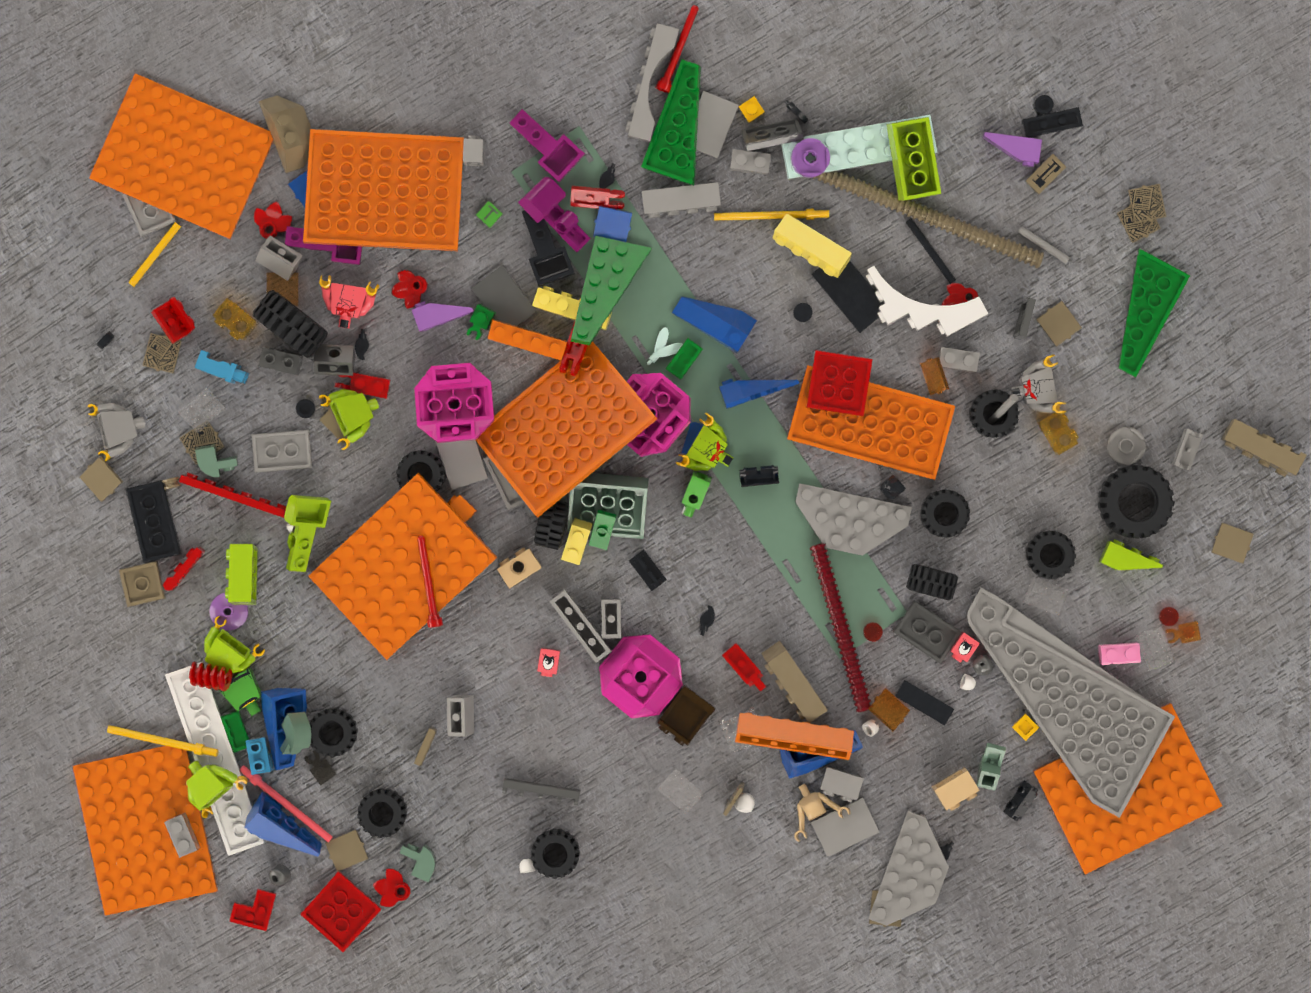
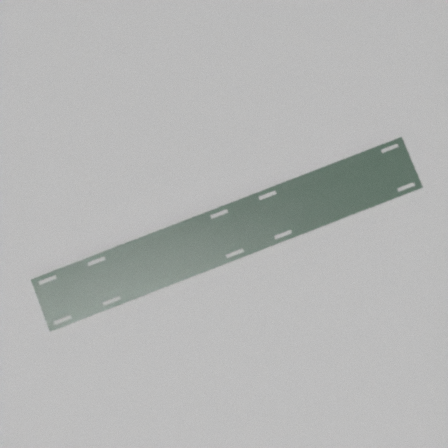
(750, 428)

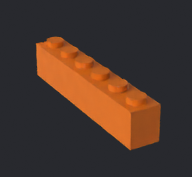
(794, 736)

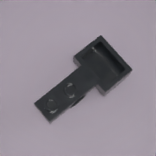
(549, 263)

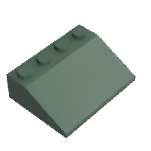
(613, 494)

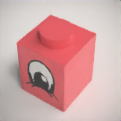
(964, 648)
(548, 662)

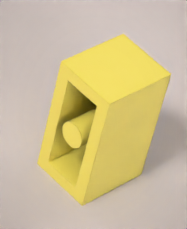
(576, 541)

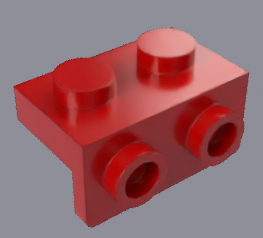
(174, 320)

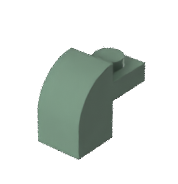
(209, 462)
(297, 733)
(990, 766)
(425, 860)

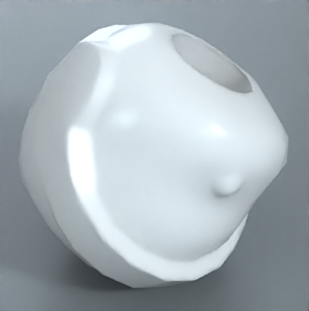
(745, 803)

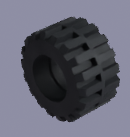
(979, 422)
(425, 457)
(957, 525)
(552, 526)
(1067, 559)
(932, 582)
(347, 724)
(375, 828)
(552, 870)

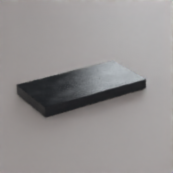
(851, 295)
(153, 521)

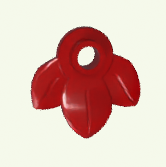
(273, 218)
(406, 288)
(957, 294)
(389, 887)

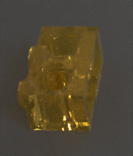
(238, 316)
(1054, 435)

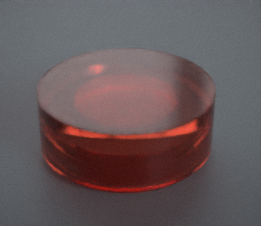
(1168, 616)
(872, 631)

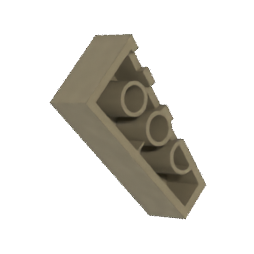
(1263, 448)
(794, 682)

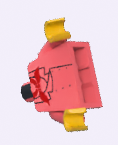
(347, 300)

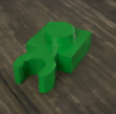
(481, 318)

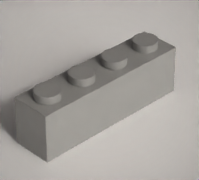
(681, 199)
(580, 626)

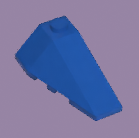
(719, 322)
(746, 390)
(275, 707)
(803, 763)
(272, 824)

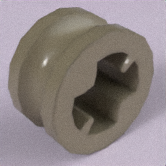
(171, 483)

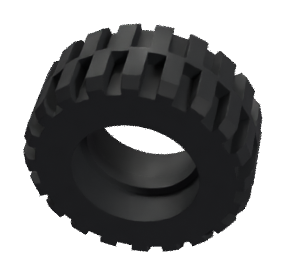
(290, 324)
(1136, 475)

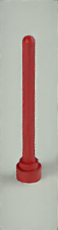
(664, 83)
(434, 618)

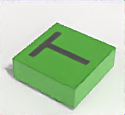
(489, 214)

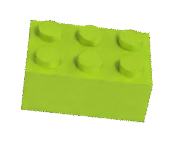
(242, 574)

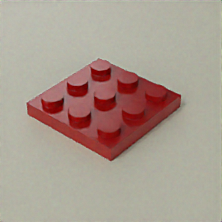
(839, 383)
(341, 911)

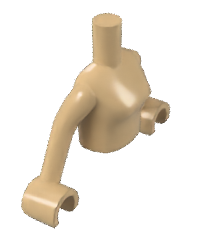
(813, 808)

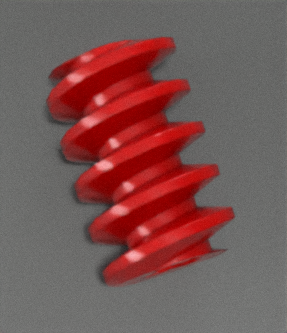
(210, 678)

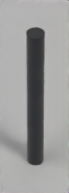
(930, 250)

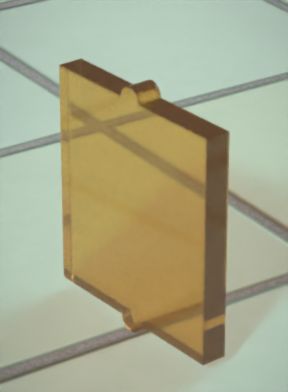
(287, 289)
(934, 376)
(889, 709)

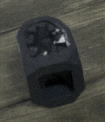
(892, 487)

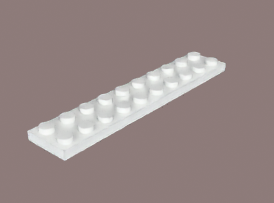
(204, 726)

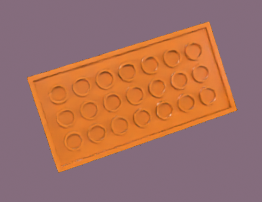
(894, 432)

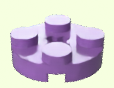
(818, 150)

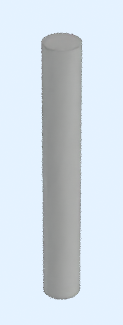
(1043, 244)
(1002, 409)

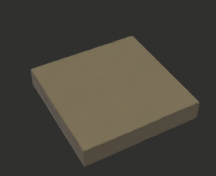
(142, 584)

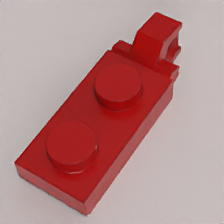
(744, 666)

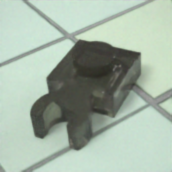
(322, 769)

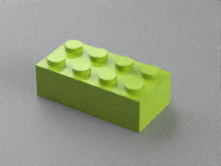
(913, 158)

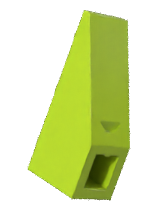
(1124, 559)

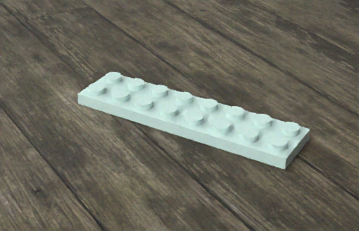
(851, 147)

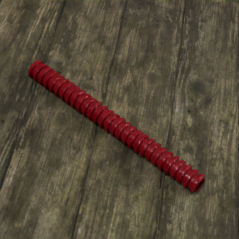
(840, 627)

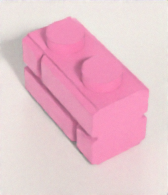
(1119, 653)

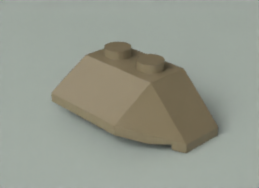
(289, 131)

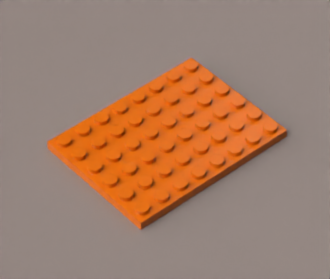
(182, 156)
(383, 190)
(564, 429)
(379, 569)
(1167, 797)
(124, 818)

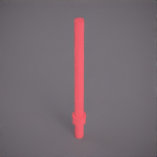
(257, 780)

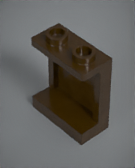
(685, 716)

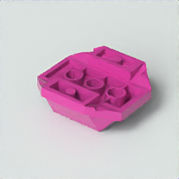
(448, 384)
(671, 410)
(636, 655)

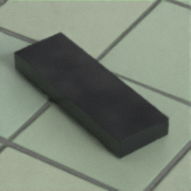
(1052, 122)
(924, 702)

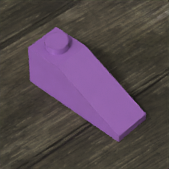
(1019, 148)
(433, 315)

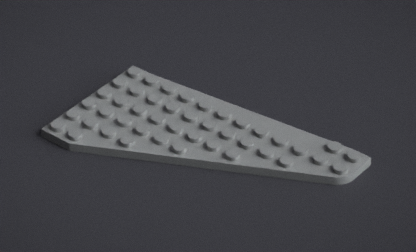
(1086, 713)

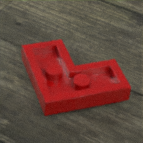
(255, 916)

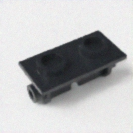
(765, 476)
(647, 570)
(1015, 807)

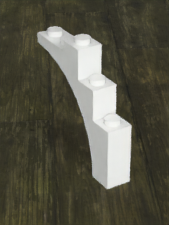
(896, 306)

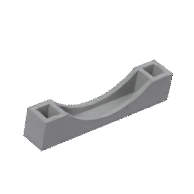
(663, 43)

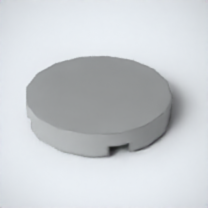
(1126, 445)

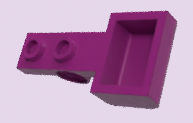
(558, 155)
(543, 203)
(340, 253)

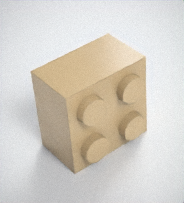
(956, 789)

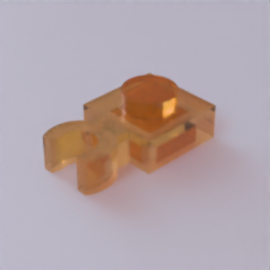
(1186, 632)

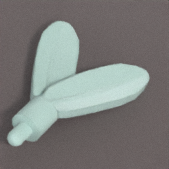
(661, 349)

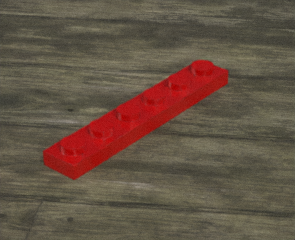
(228, 492)

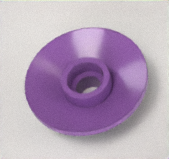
(234, 620)

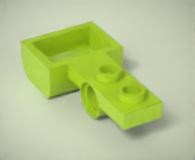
(306, 515)

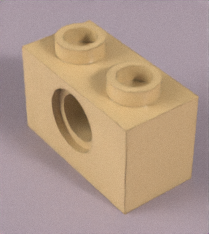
(512, 577)

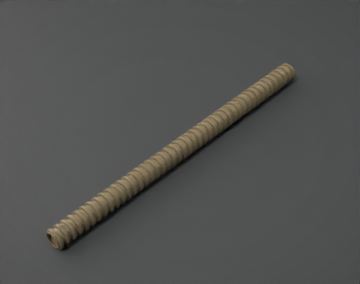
(933, 217)

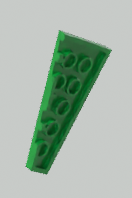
(675, 136)
(607, 278)
(1152, 298)

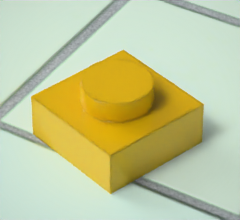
(751, 109)
(1025, 727)

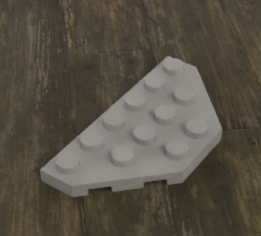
(850, 521)
(913, 873)

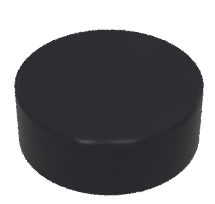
(1043, 104)
(802, 312)
(105, 340)
(305, 408)

